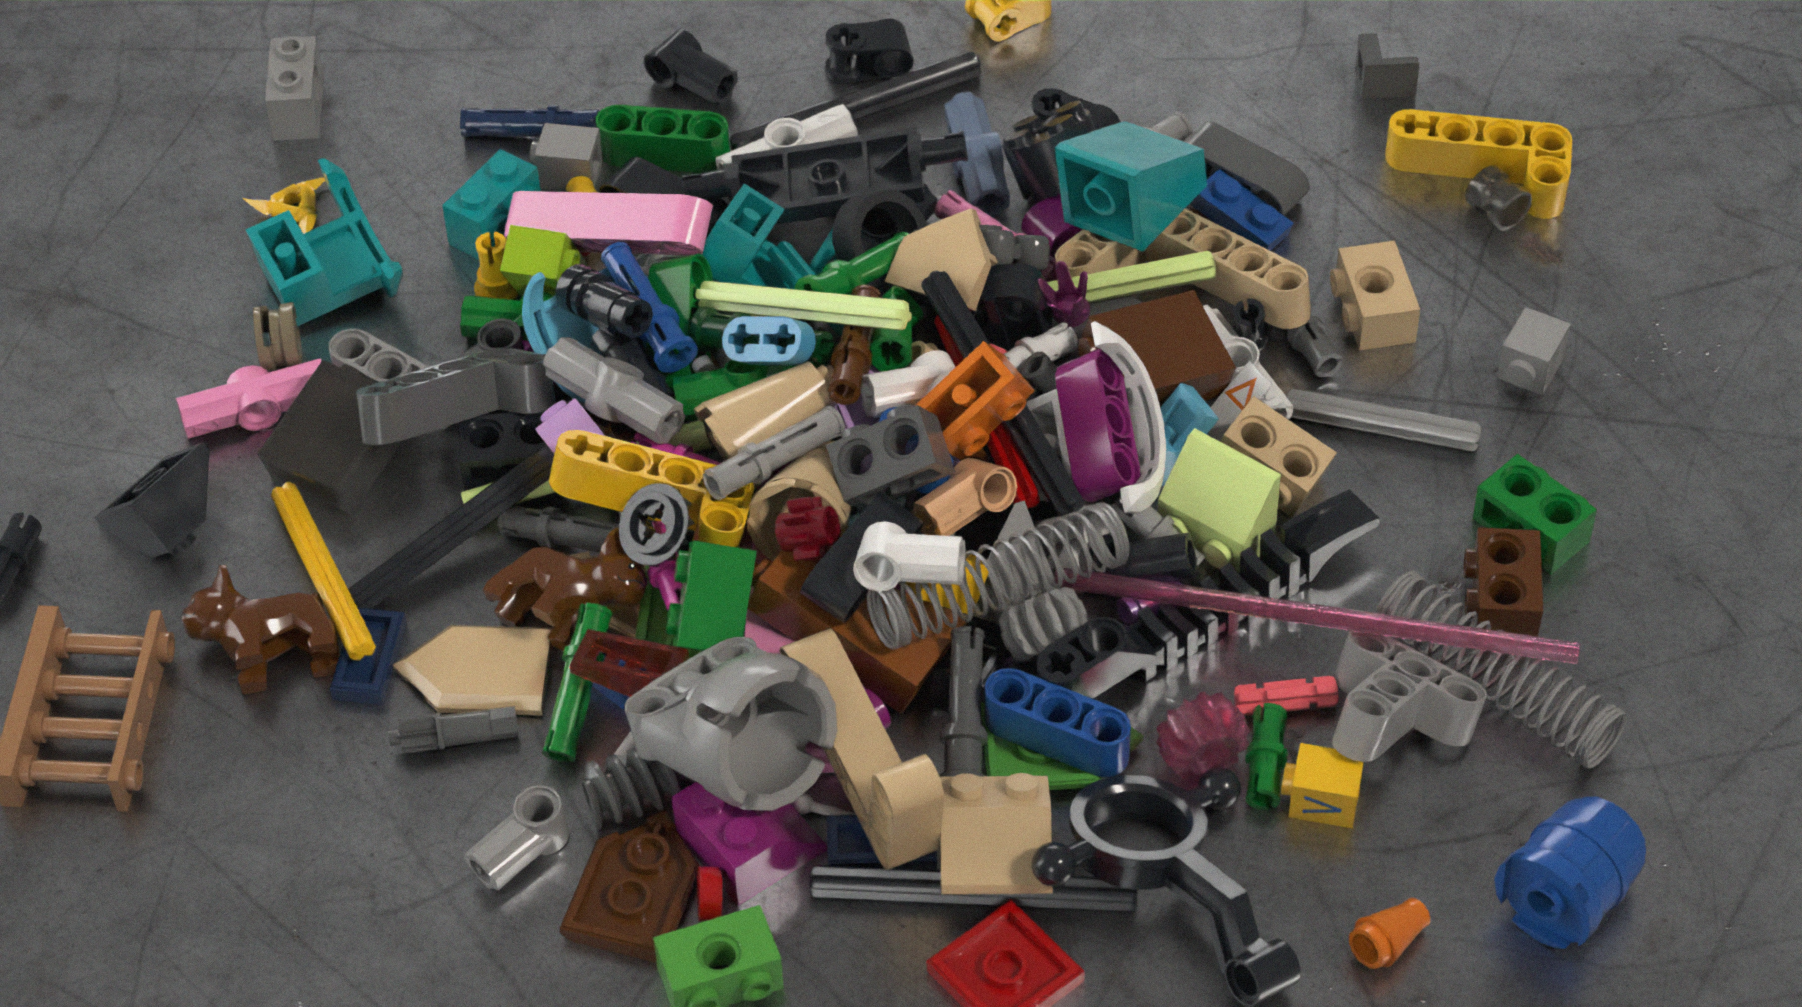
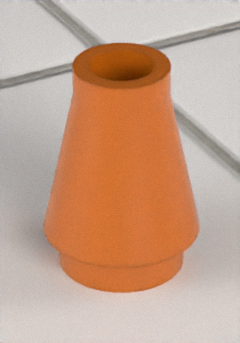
(1386, 934)

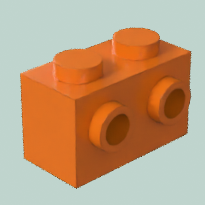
(977, 399)

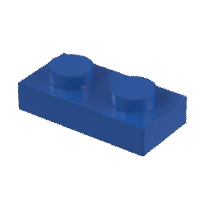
(1241, 211)

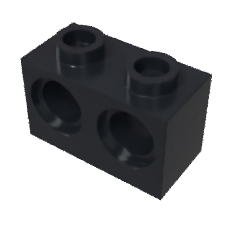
(495, 445)

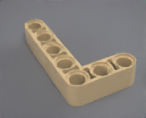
(1242, 266)
(892, 799)

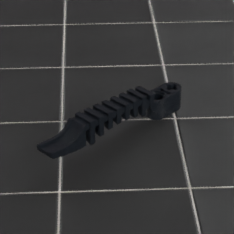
(1283, 566)

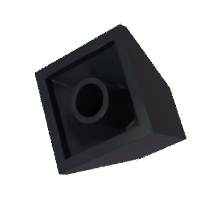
(163, 505)

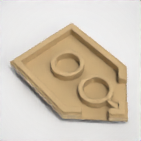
(481, 668)

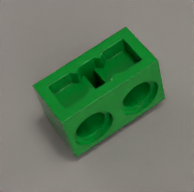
(1530, 499)

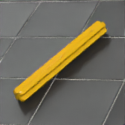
(323, 571)

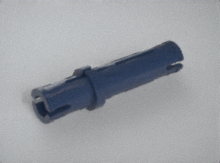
(521, 122)

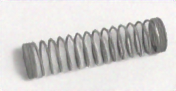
(899, 612)
(1585, 751)

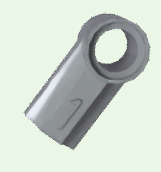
(520, 837)

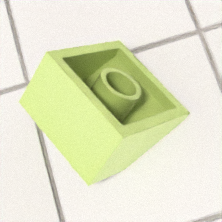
(1220, 499)

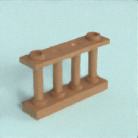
(41, 682)

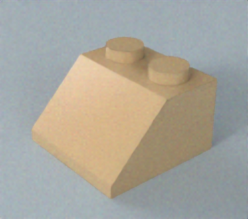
(992, 833)

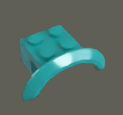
(739, 243)
(327, 263)

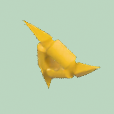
(281, 201)

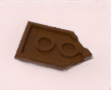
(632, 889)

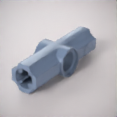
(983, 171)

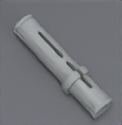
(758, 460)

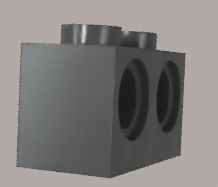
(891, 468)

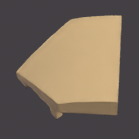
(947, 246)

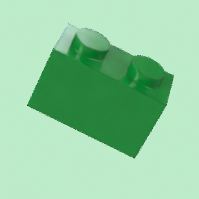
(712, 595)

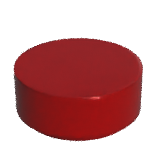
(709, 893)

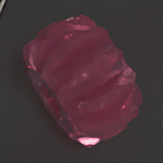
(1202, 735)

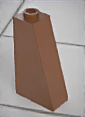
(888, 673)

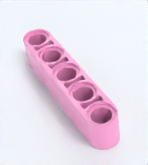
(595, 220)

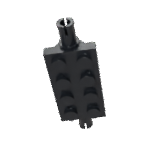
(824, 175)

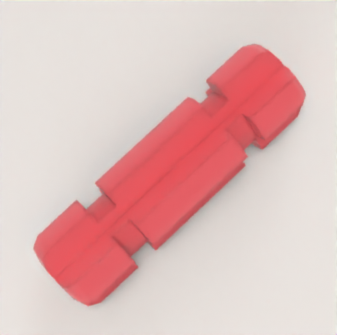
(1289, 694)

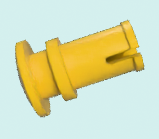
(490, 280)

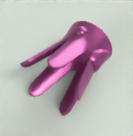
(1068, 302)

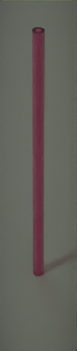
(1326, 616)

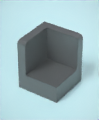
(1384, 76)

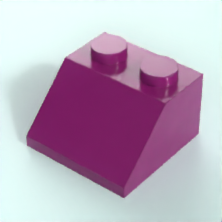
(746, 845)

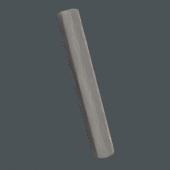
(1385, 420)

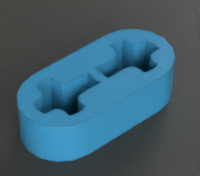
(769, 330)

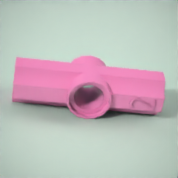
(248, 399)

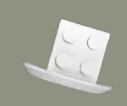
(1145, 418)

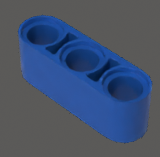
(1088, 731)

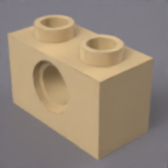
(1375, 295)

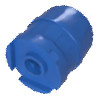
(1572, 871)

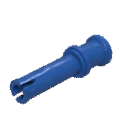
(666, 336)

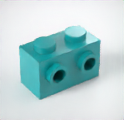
(485, 200)

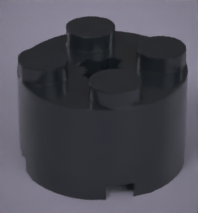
(1033, 145)

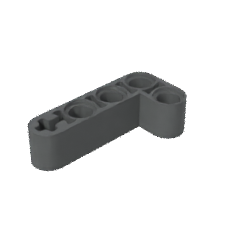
(454, 393)

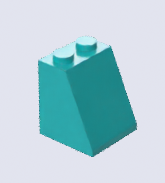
(1127, 182)

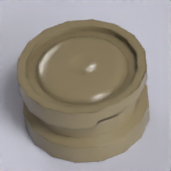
(283, 333)

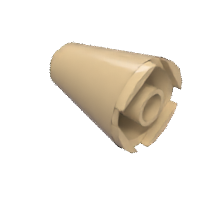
(765, 407)
(803, 477)

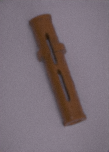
(852, 357)

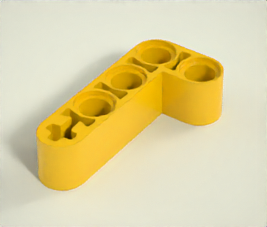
(1465, 144)
(612, 470)

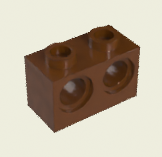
(1505, 580)

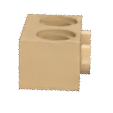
(1281, 447)

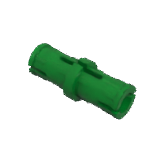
(1266, 756)

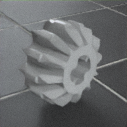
(1040, 622)

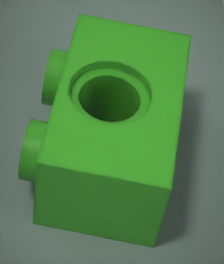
(732, 940)

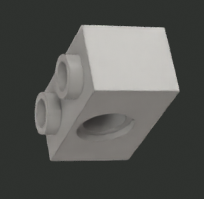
(294, 88)

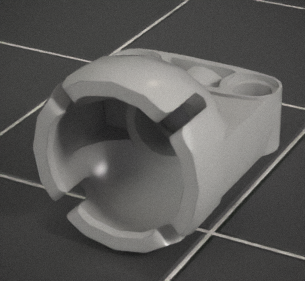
(737, 723)

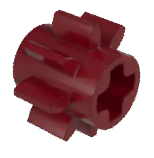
(807, 528)

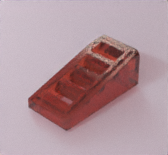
(637, 653)

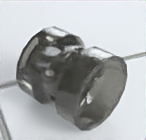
(1496, 196)

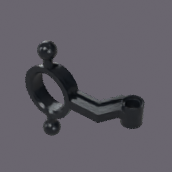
(1250, 965)

